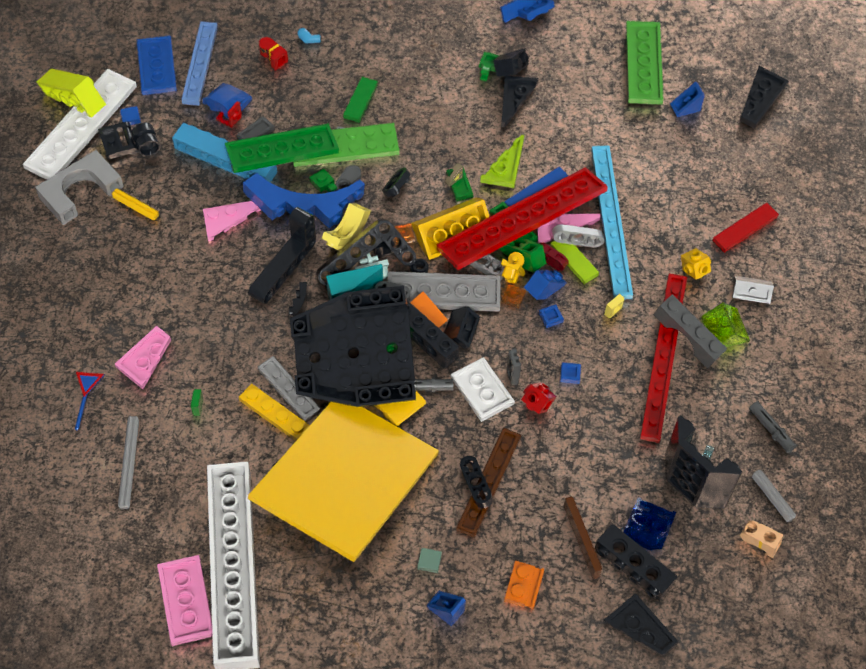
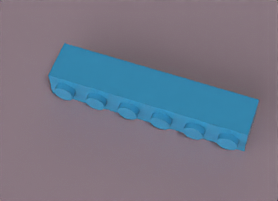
(212, 150)

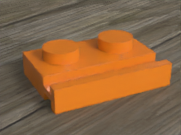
(524, 585)

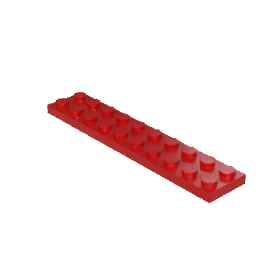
(521, 218)

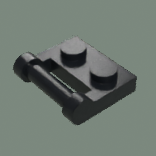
(112, 142)

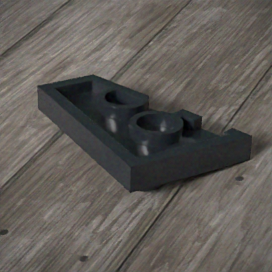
(642, 625)

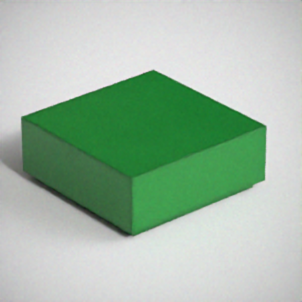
(197, 402)

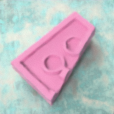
(144, 357)

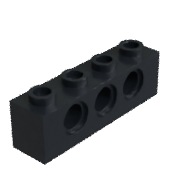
(431, 338)
(632, 551)

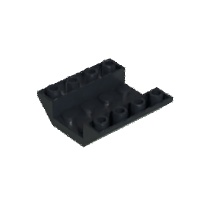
(695, 474)

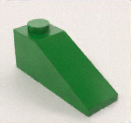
(532, 253)

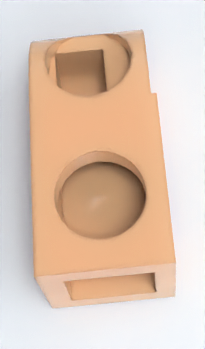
(762, 537)

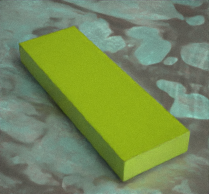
(577, 261)

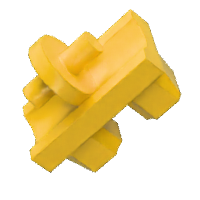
(513, 267)

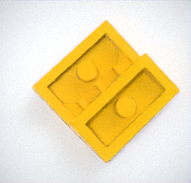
(400, 411)

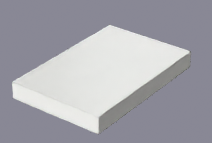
(482, 389)

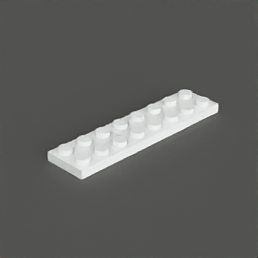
(77, 128)

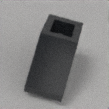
(511, 62)

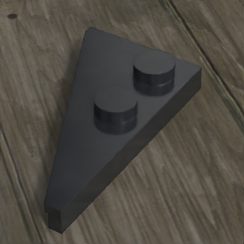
(515, 94)

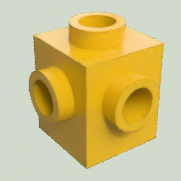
(696, 263)

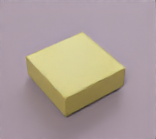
(614, 306)

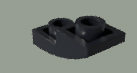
(300, 301)

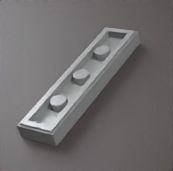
(285, 386)

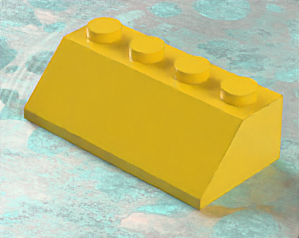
(447, 223)

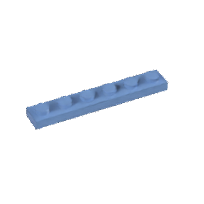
(199, 63)

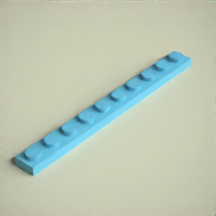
(612, 224)

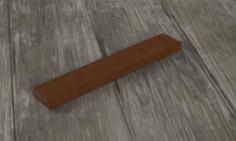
(493, 473)

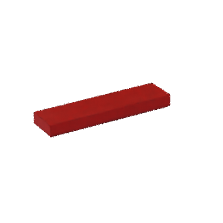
(745, 227)

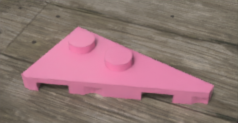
(224, 217)
(545, 232)

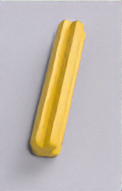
(135, 204)

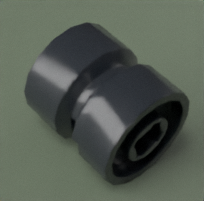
(145, 139)

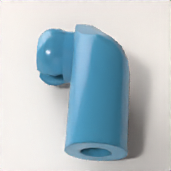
(306, 37)

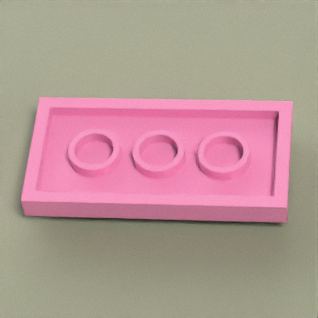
(185, 600)

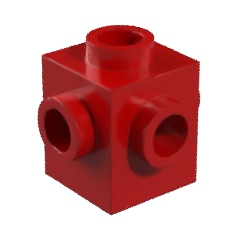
(538, 397)

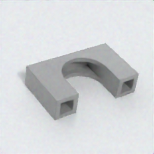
(91, 168)

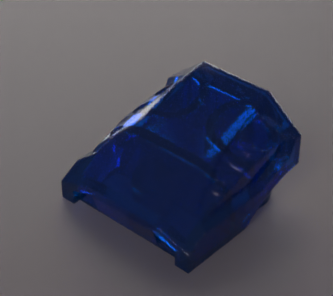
(649, 524)

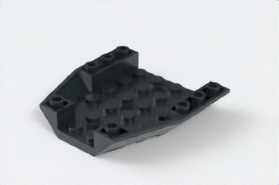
(362, 322)

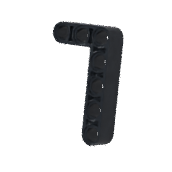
(364, 249)
(288, 258)

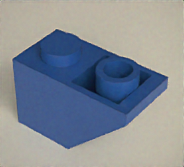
(544, 283)

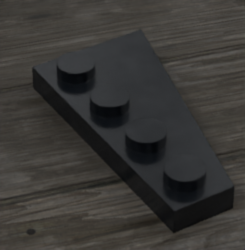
(762, 95)

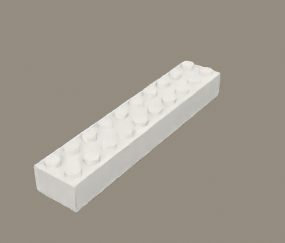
(232, 567)

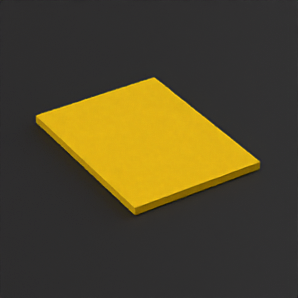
(344, 477)

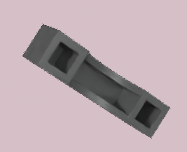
(677, 316)

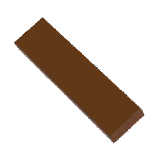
(582, 537)

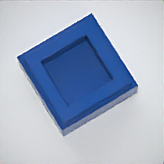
(130, 115)
(551, 316)
(570, 373)

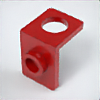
(234, 115)

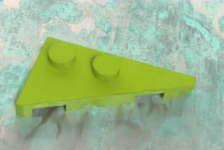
(505, 169)

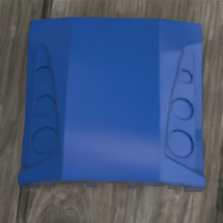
(225, 97)

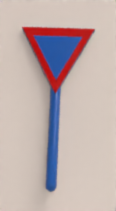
(87, 383)

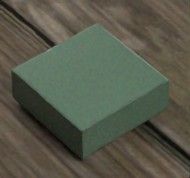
(429, 560)

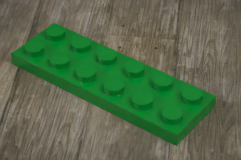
(281, 148)

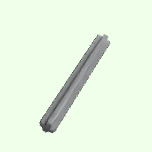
(128, 462)

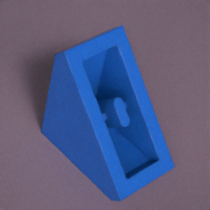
(688, 101)
(447, 606)

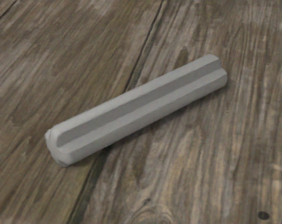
(773, 495)

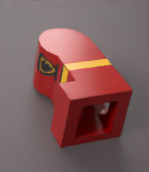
(273, 51)

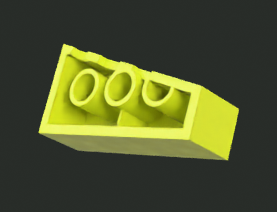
(72, 90)

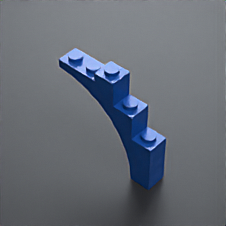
(276, 200)

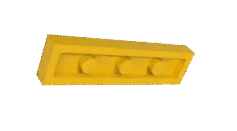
(273, 412)

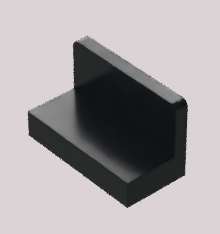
(462, 326)

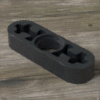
(475, 489)

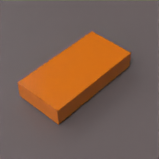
(429, 309)

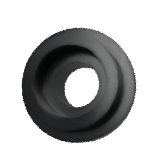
(419, 263)

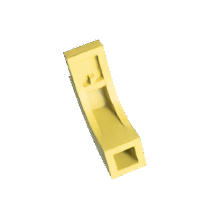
(349, 227)

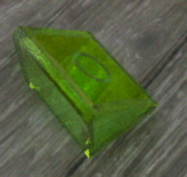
(726, 325)

